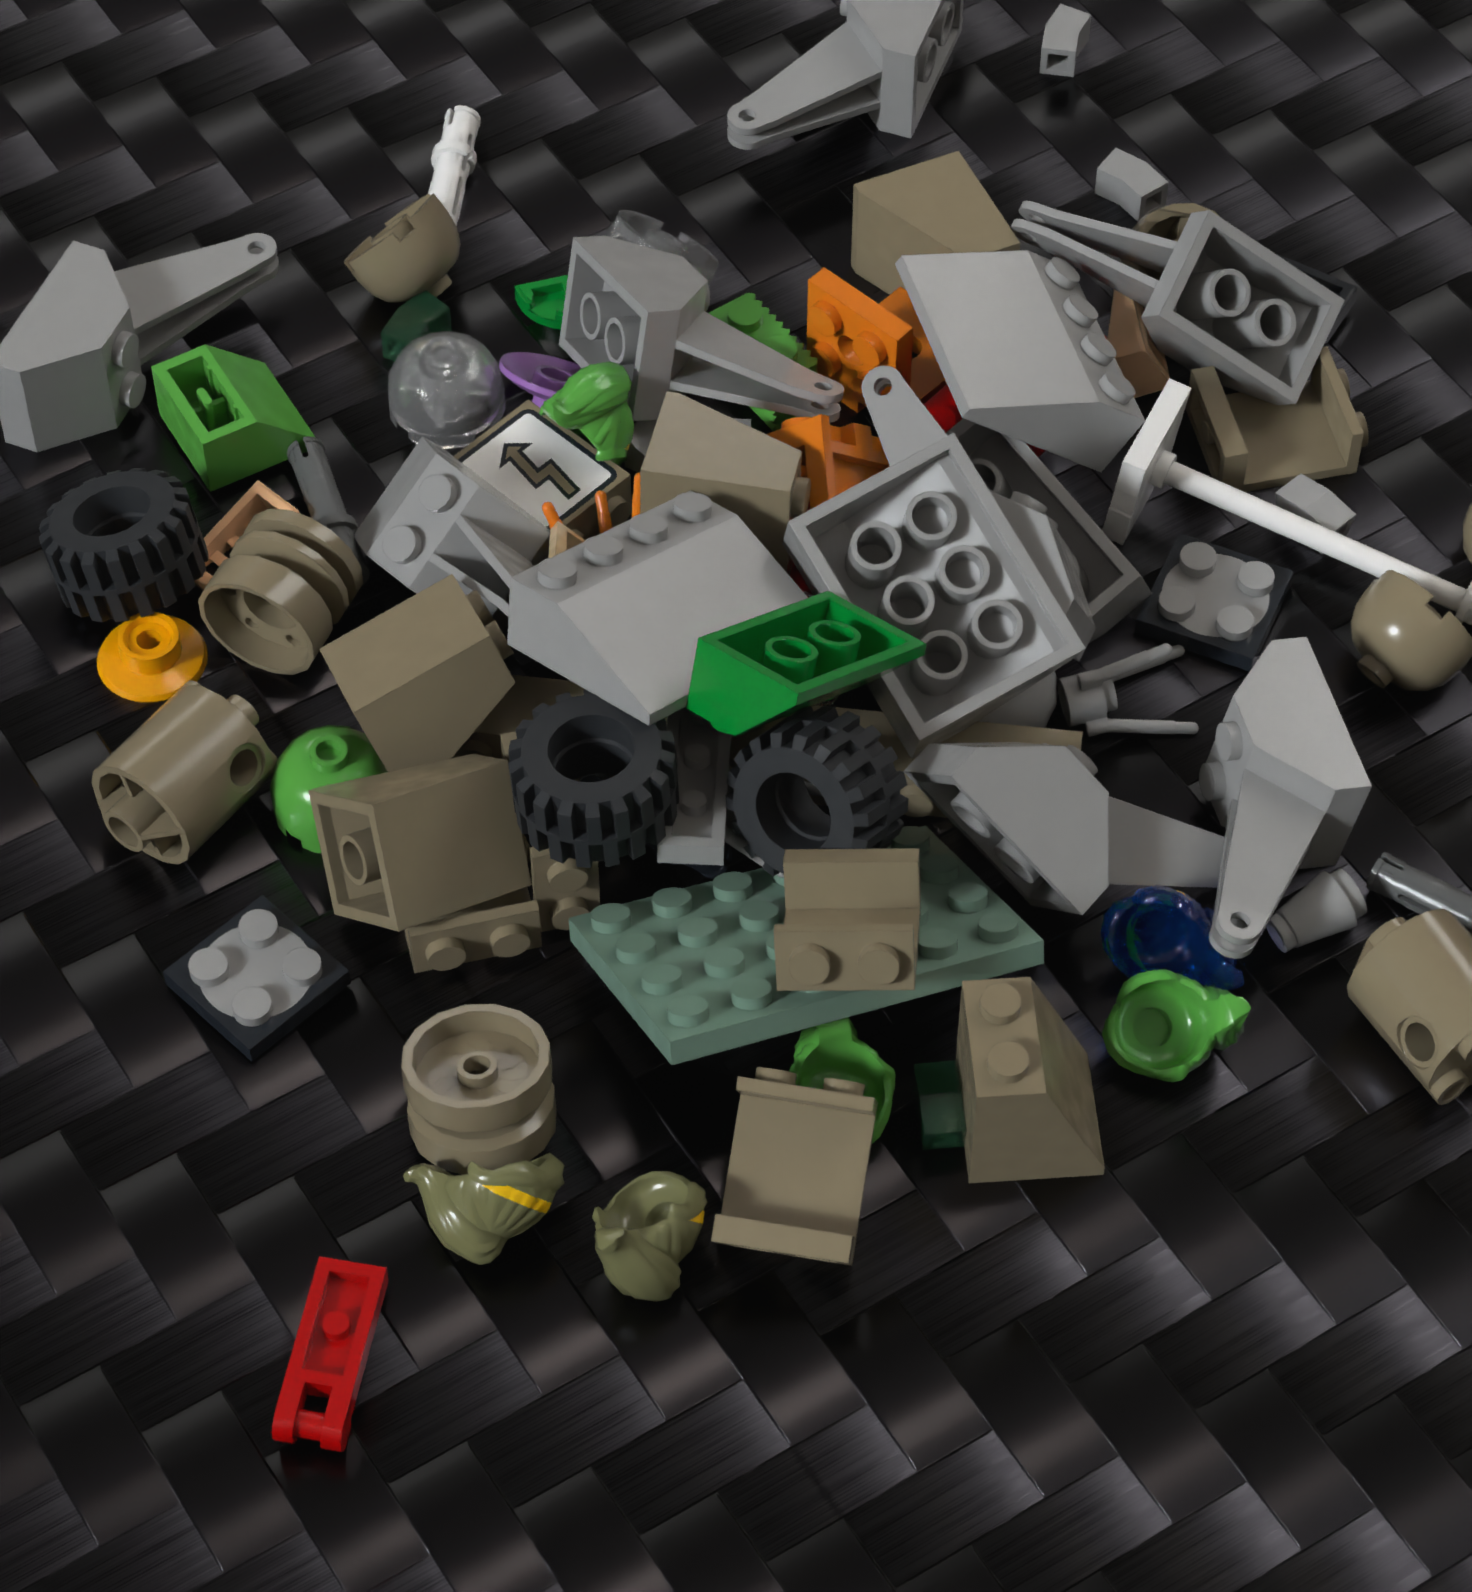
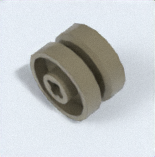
(479, 1087)

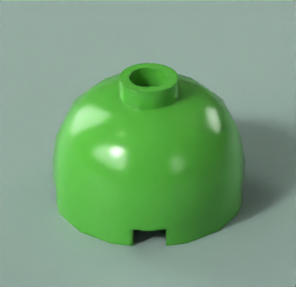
(312, 761)

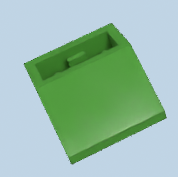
(226, 413)

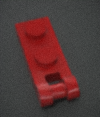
(330, 1352)

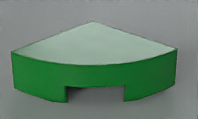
(543, 300)

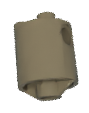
(183, 773)
(1418, 996)

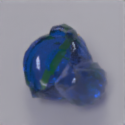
(1166, 932)

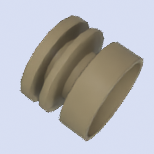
(281, 591)

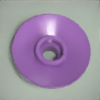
(537, 373)

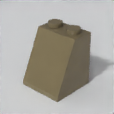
(923, 211)
(730, 465)
(423, 674)
(420, 841)
(1023, 1086)

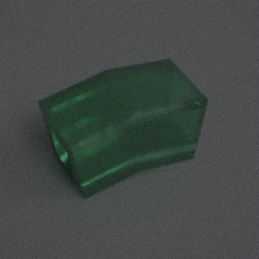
(412, 320)
(939, 1105)

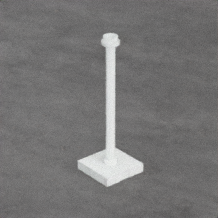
(1153, 465)

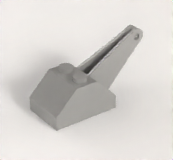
(872, 64)
(1217, 297)
(653, 320)
(82, 338)
(909, 427)
(451, 521)
(1280, 787)
(1056, 827)

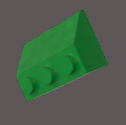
(792, 661)

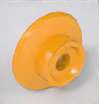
(151, 657)

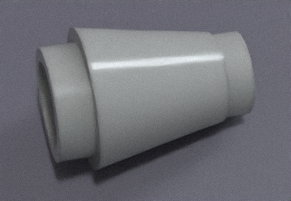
(1317, 911)

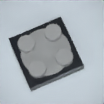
(1214, 602)
(257, 977)

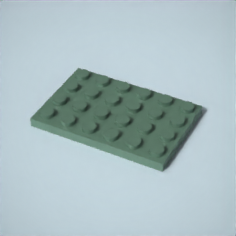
(703, 966)

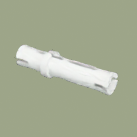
(454, 158)

